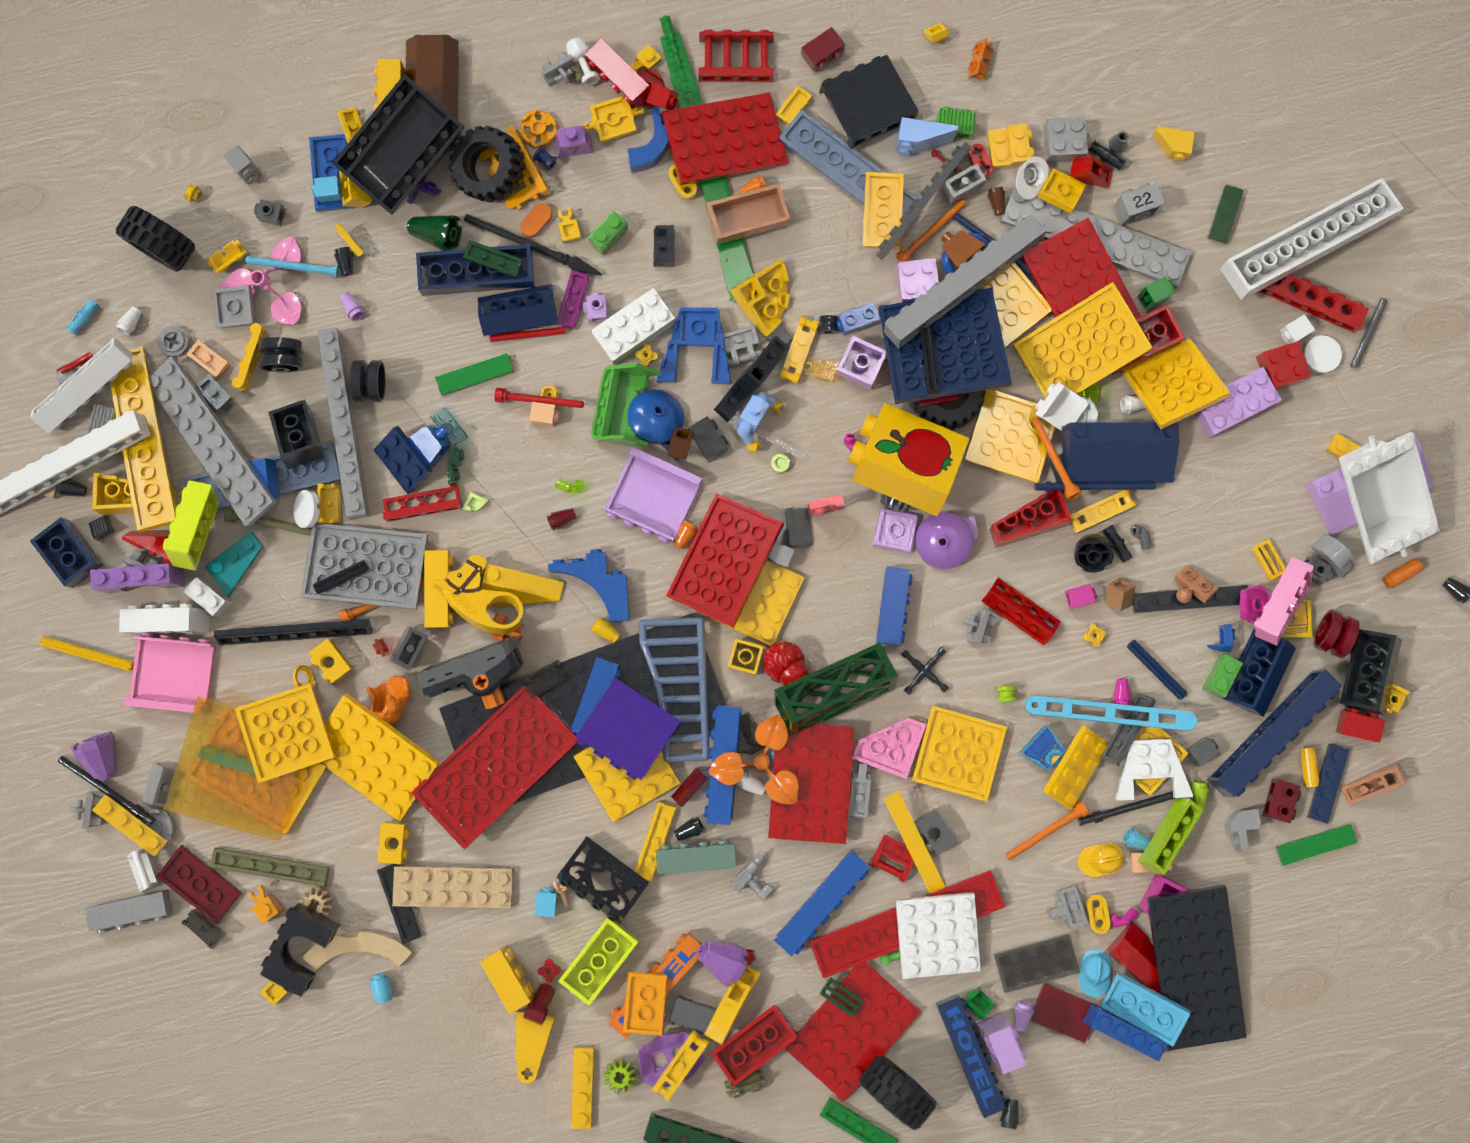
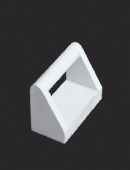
(143, 869)

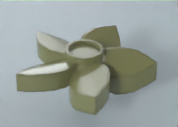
(578, 71)

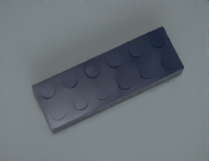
(449, 273)

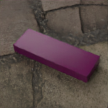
(573, 299)

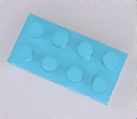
(1145, 1009)

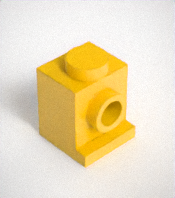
(1400, 695)

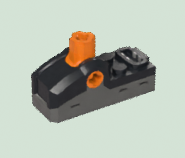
(479, 670)

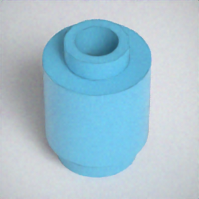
(381, 988)

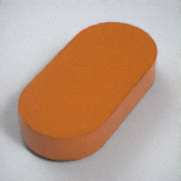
(536, 220)

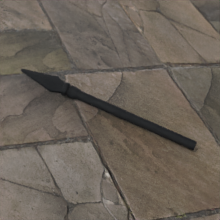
(574, 263)

